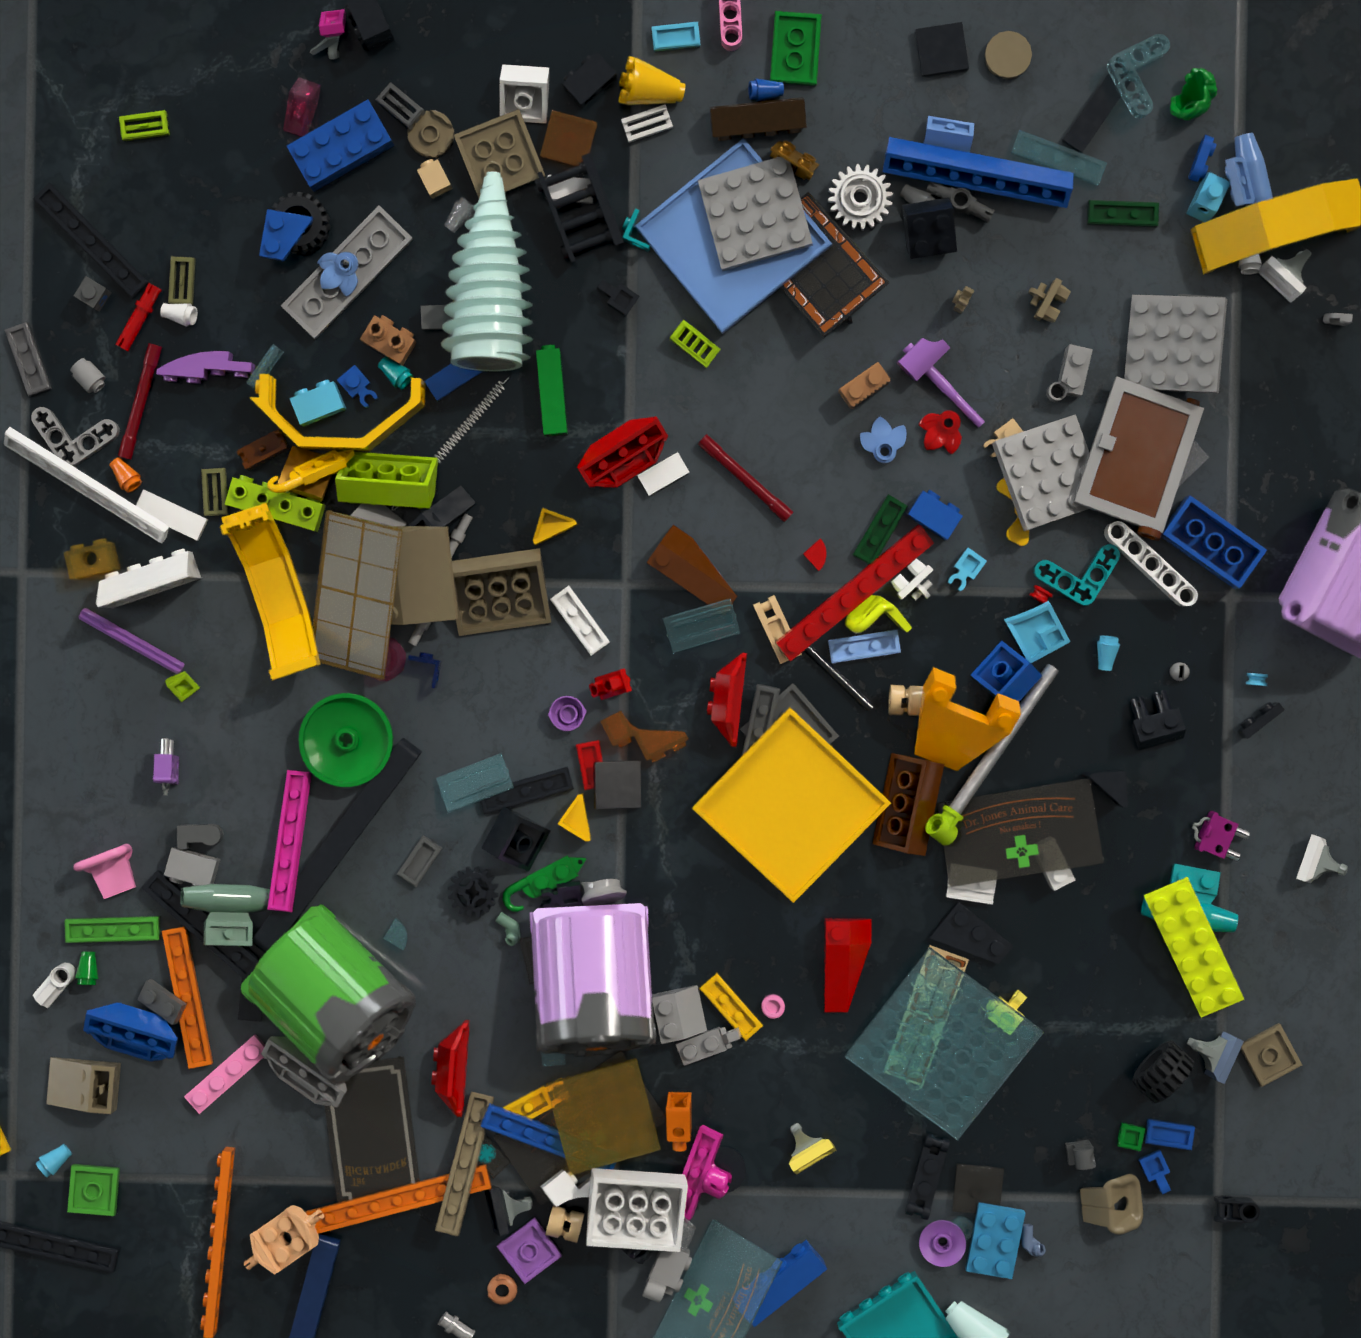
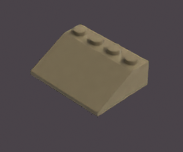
(424, 577)
(500, 592)

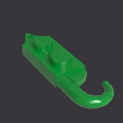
(546, 877)

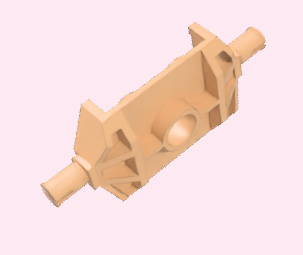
(273, 1250)

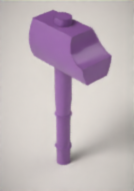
(920, 360)

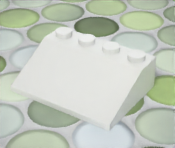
(147, 580)
(636, 1209)

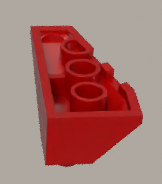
(844, 957)

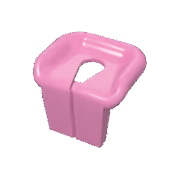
(110, 870)

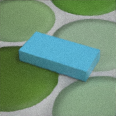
(676, 36)

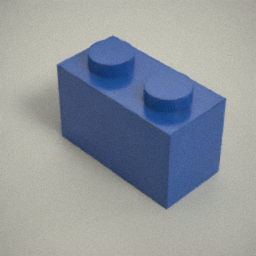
(934, 514)

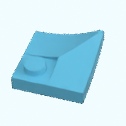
(1037, 631)

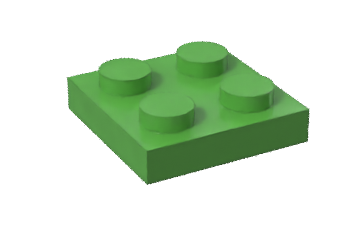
(93, 1190)

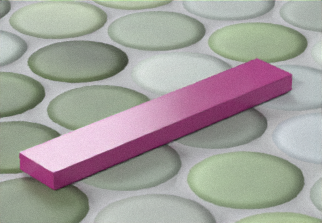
(289, 841)

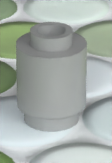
(88, 376)

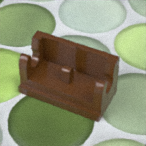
(263, 449)

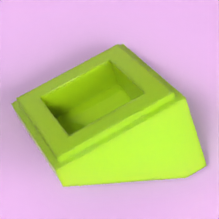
(182, 685)

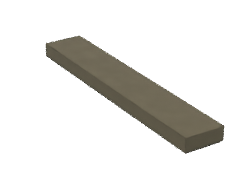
(464, 1166)

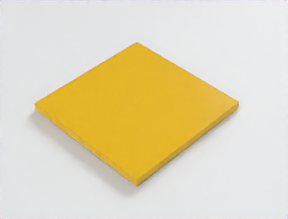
(791, 805)

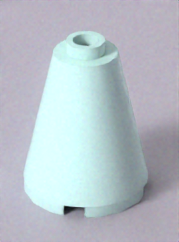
(972, 1324)

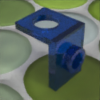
(428, 658)

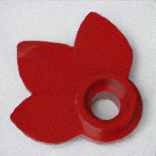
(939, 434)

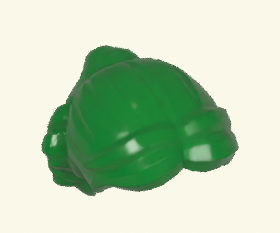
(1195, 95)

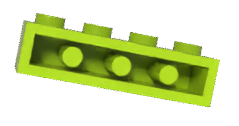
(283, 506)

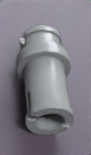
(453, 1325)

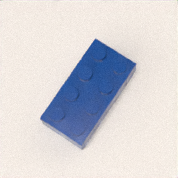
(340, 145)
(1212, 542)

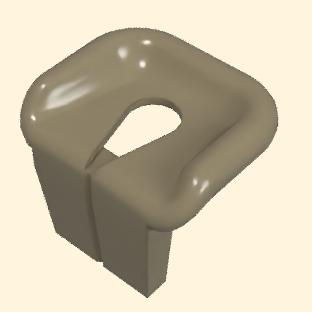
(1100, 1201)

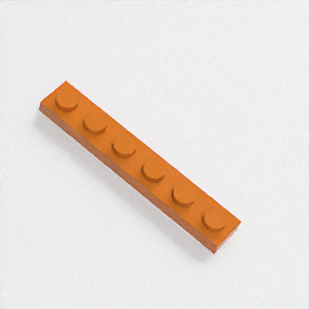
(186, 988)

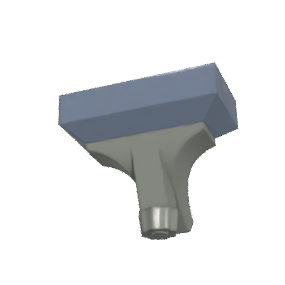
(1218, 1055)

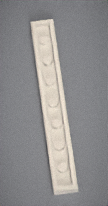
(85, 485)

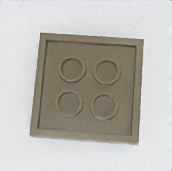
(500, 147)

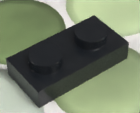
(1252, 725)

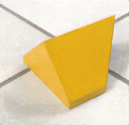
(551, 525)
(576, 819)

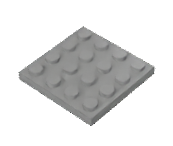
(755, 213)
(1176, 342)
(1044, 470)

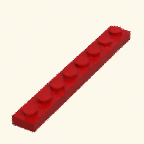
(854, 592)

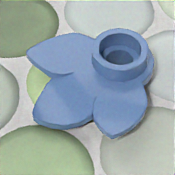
(336, 274)
(883, 436)

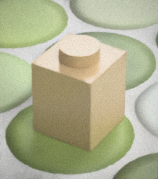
(434, 178)

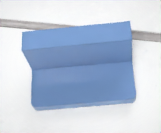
(949, 133)

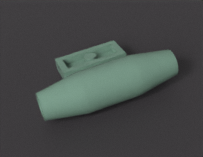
(228, 911)

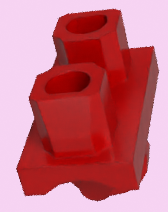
(610, 684)

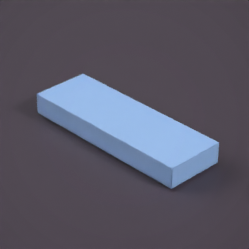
(864, 646)

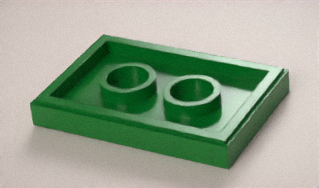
(795, 48)

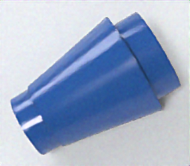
(764, 89)

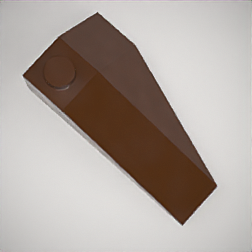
(689, 567)

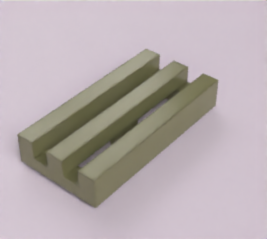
(172, 282)
(223, 478)

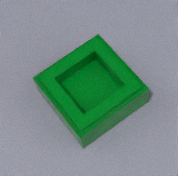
(1131, 1136)

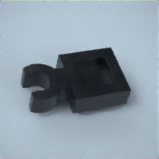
(567, 895)

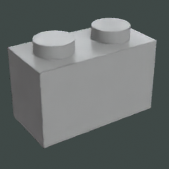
(191, 867)

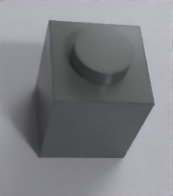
(92, 293)

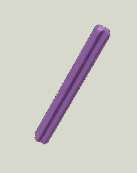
(131, 641)

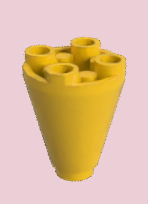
(648, 85)

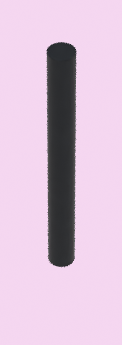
(838, 677)

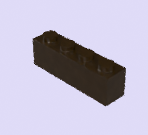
(758, 117)

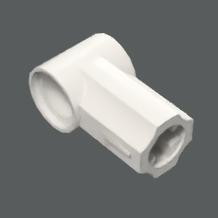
(54, 985)

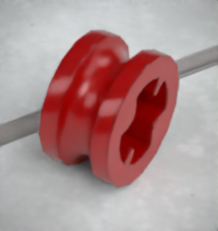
(1040, 594)

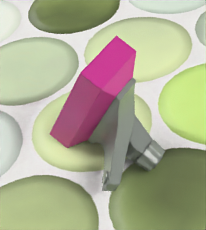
(330, 26)

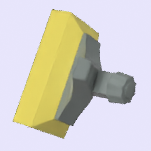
(808, 1149)

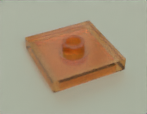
(568, 138)

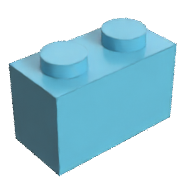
(317, 403)

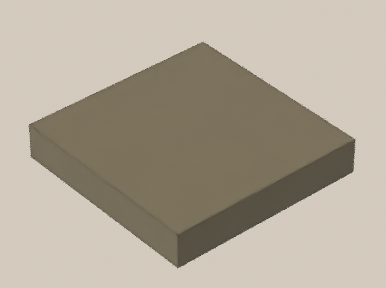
(1270, 1055)

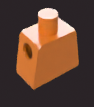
(679, 1119)

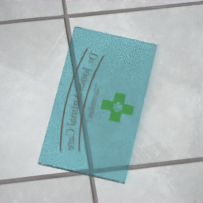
(720, 1288)

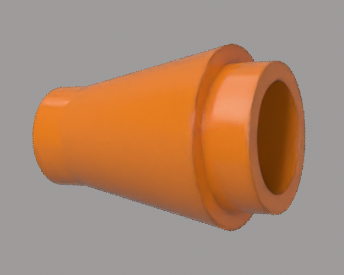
(126, 476)

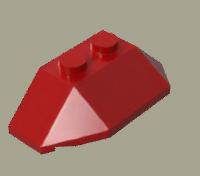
(623, 453)
(727, 698)
(452, 1067)

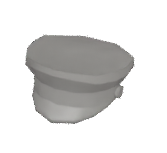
(602, 892)

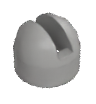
(1175, 669)

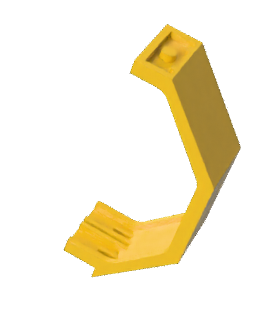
(1278, 223)
(267, 402)
(275, 590)

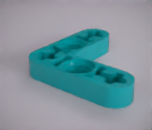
(1086, 581)

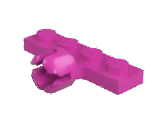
(701, 1171)

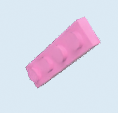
(226, 1074)

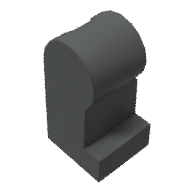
(190, 833)
(1081, 1154)

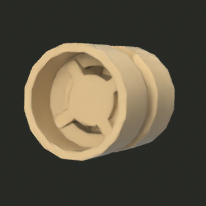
(913, 700)
(556, 1222)

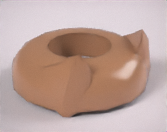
(498, 1280)

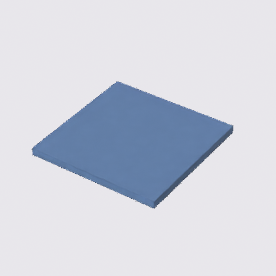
(685, 244)

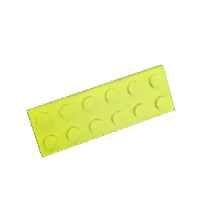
(1194, 947)

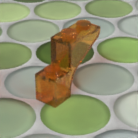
(652, 742)

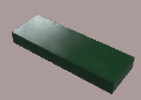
(1123, 213)
(880, 530)

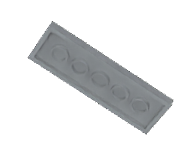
(375, 245)

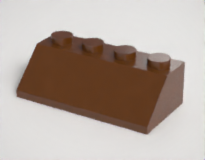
(913, 792)

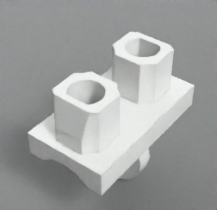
(920, 572)

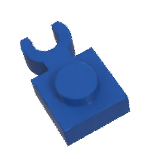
(355, 384)

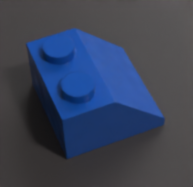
(1006, 673)

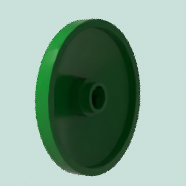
(345, 739)

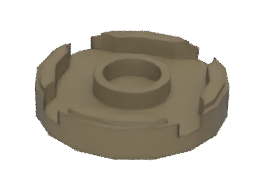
(1008, 55)
(431, 134)

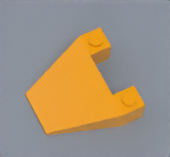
(955, 733)

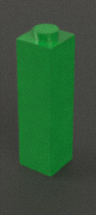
(551, 391)

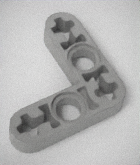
(77, 444)

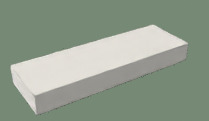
(172, 515)
(580, 620)

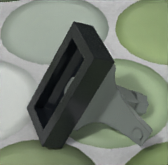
(504, 1209)

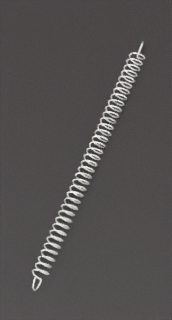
(465, 422)

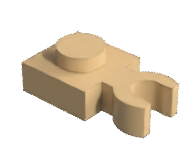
(1008, 429)

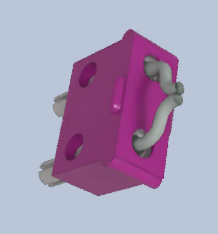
(1215, 834)

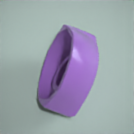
(567, 713)

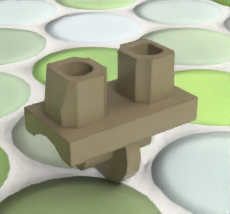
(1055, 291)

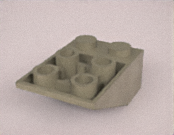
(83, 1085)

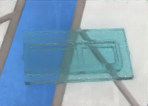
(701, 625)
(474, 782)

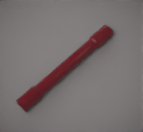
(149, 364)
(749, 481)

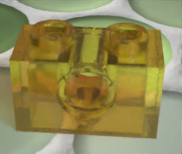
(77, 562)

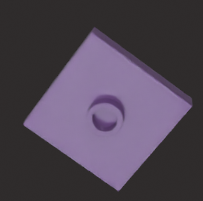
(529, 1250)

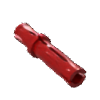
(140, 313)

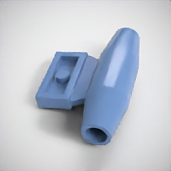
(1247, 172)

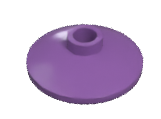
(942, 1254)

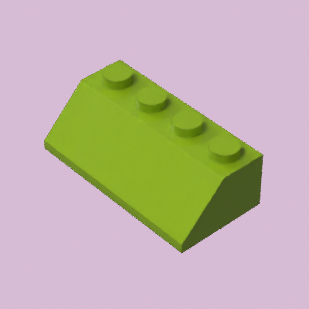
(388, 480)

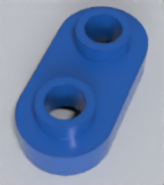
(1204, 150)

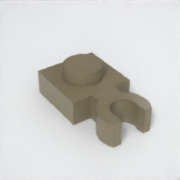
(961, 299)

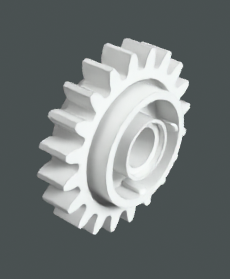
(860, 182)

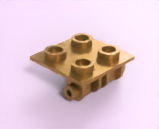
(805, 162)

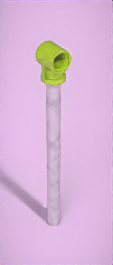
(943, 826)

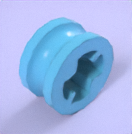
(1257, 679)

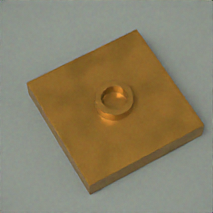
(297, 457)

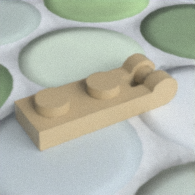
(774, 626)

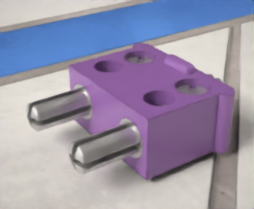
(166, 766)

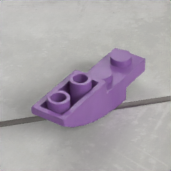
(196, 367)

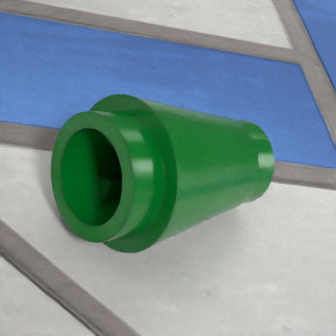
(87, 969)

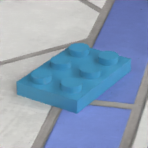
(995, 1240)

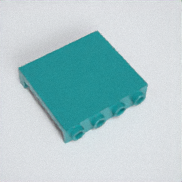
(898, 1312)

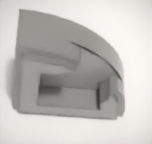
(1337, 319)

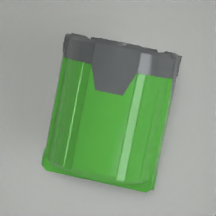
(330, 996)

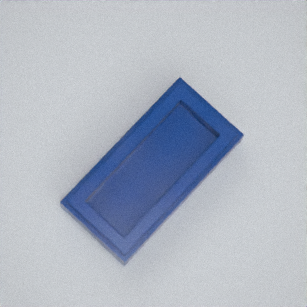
(1169, 1134)

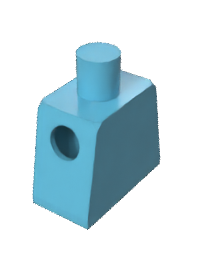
(1208, 196)

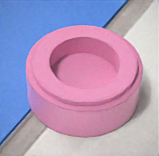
(773, 1006)

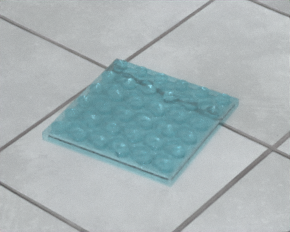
(943, 1043)

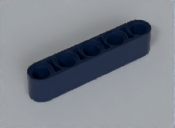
(315, 1287)

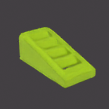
(689, 350)

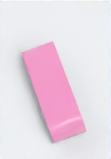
(730, 25)

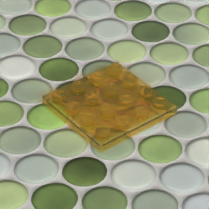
(603, 1116)

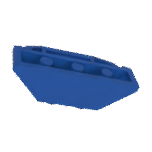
(131, 1031)

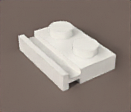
(977, 892)

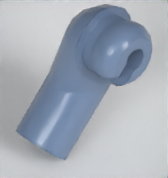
(1029, 1243)

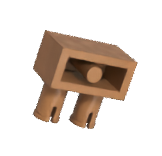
(388, 340)

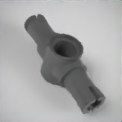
(971, 207)

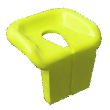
(874, 606)

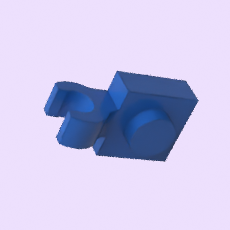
(1155, 1169)

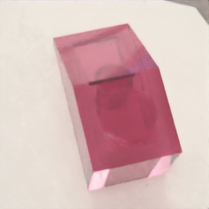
(301, 106)

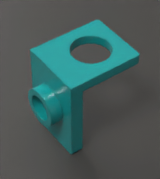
(628, 227)

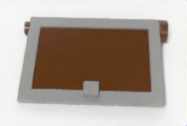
(1139, 456)

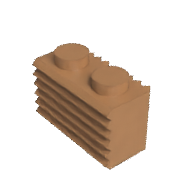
(864, 385)

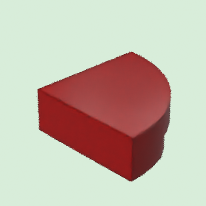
(816, 554)

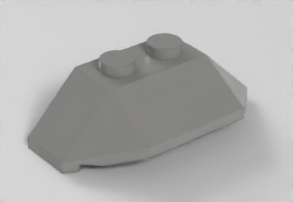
(300, 1073)

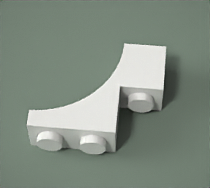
(563, 1188)

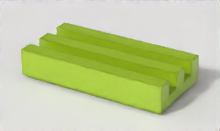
(143, 116)

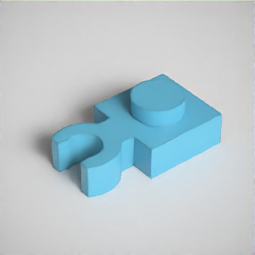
(968, 566)

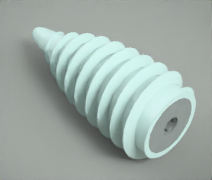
(488, 289)

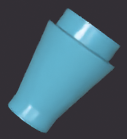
(1107, 651)
(53, 1160)

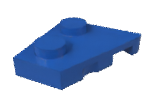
(281, 233)

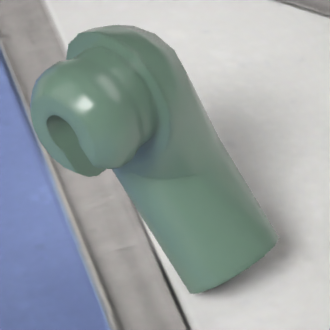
(511, 927)

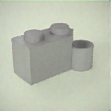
(1072, 372)
(666, 1274)

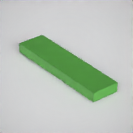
(112, 929)

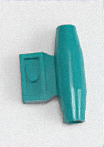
(1206, 888)

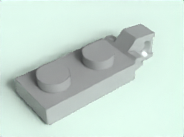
(706, 1044)

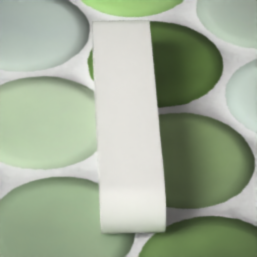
(1161, 568)

